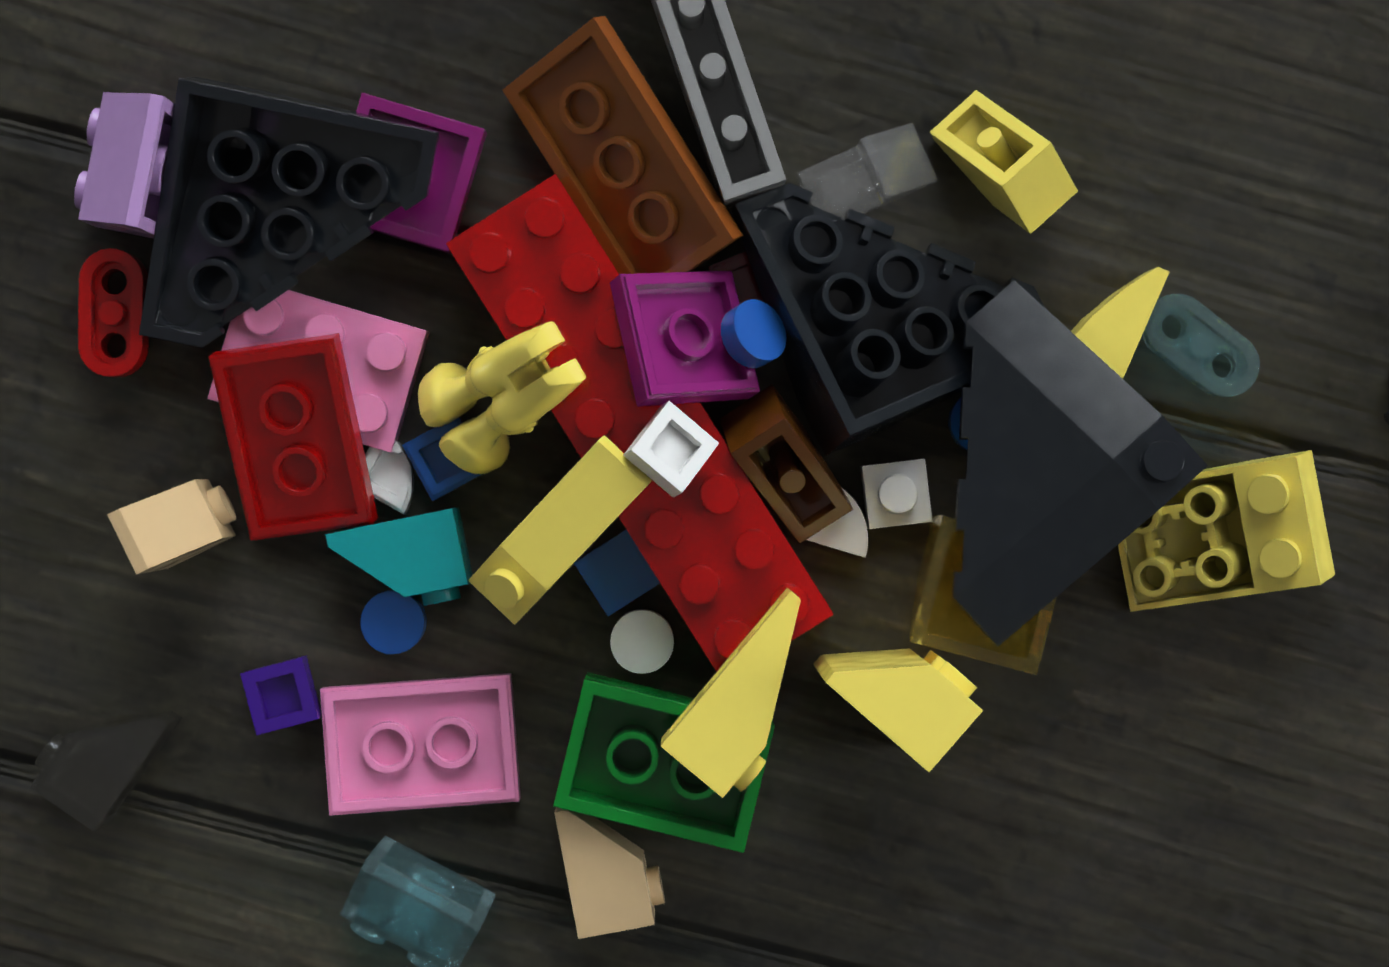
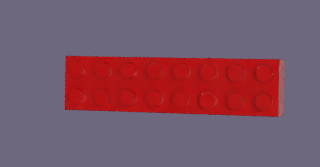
(714, 541)

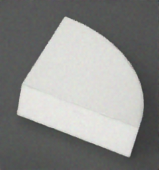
(391, 477)
(846, 533)

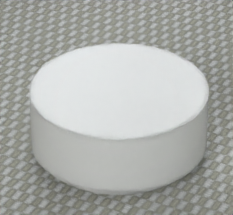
(642, 641)

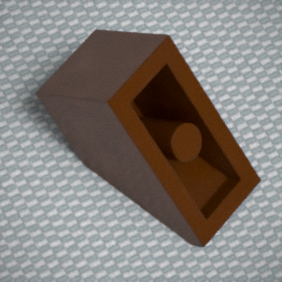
(784, 464)

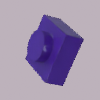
(281, 695)

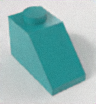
(411, 554)

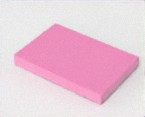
(420, 744)

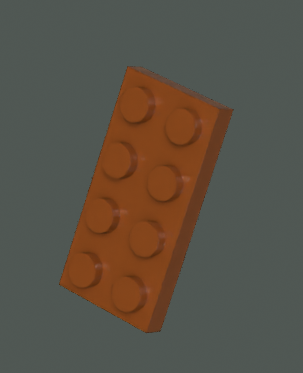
(621, 155)

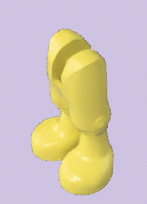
(520, 391)

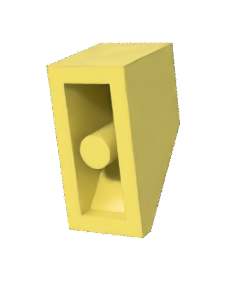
(1005, 161)

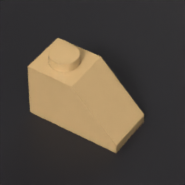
(174, 525)
(606, 877)

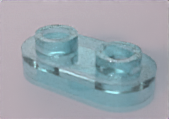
(1198, 344)

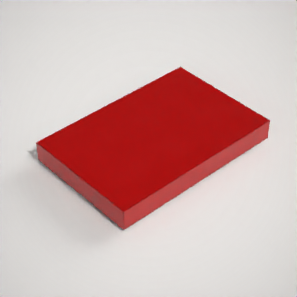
(294, 437)

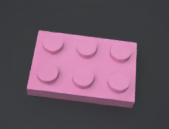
(377, 351)

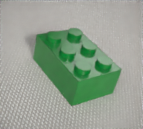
(625, 776)

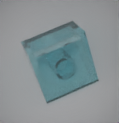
(416, 905)

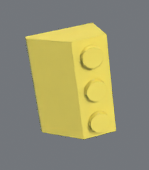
(907, 697)

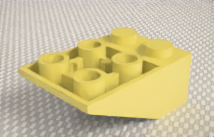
(1231, 536)

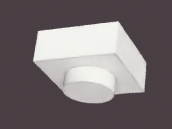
(671, 449)
(896, 493)

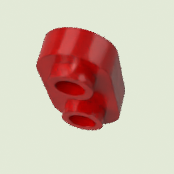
(110, 314)

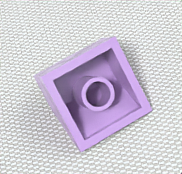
(125, 163)

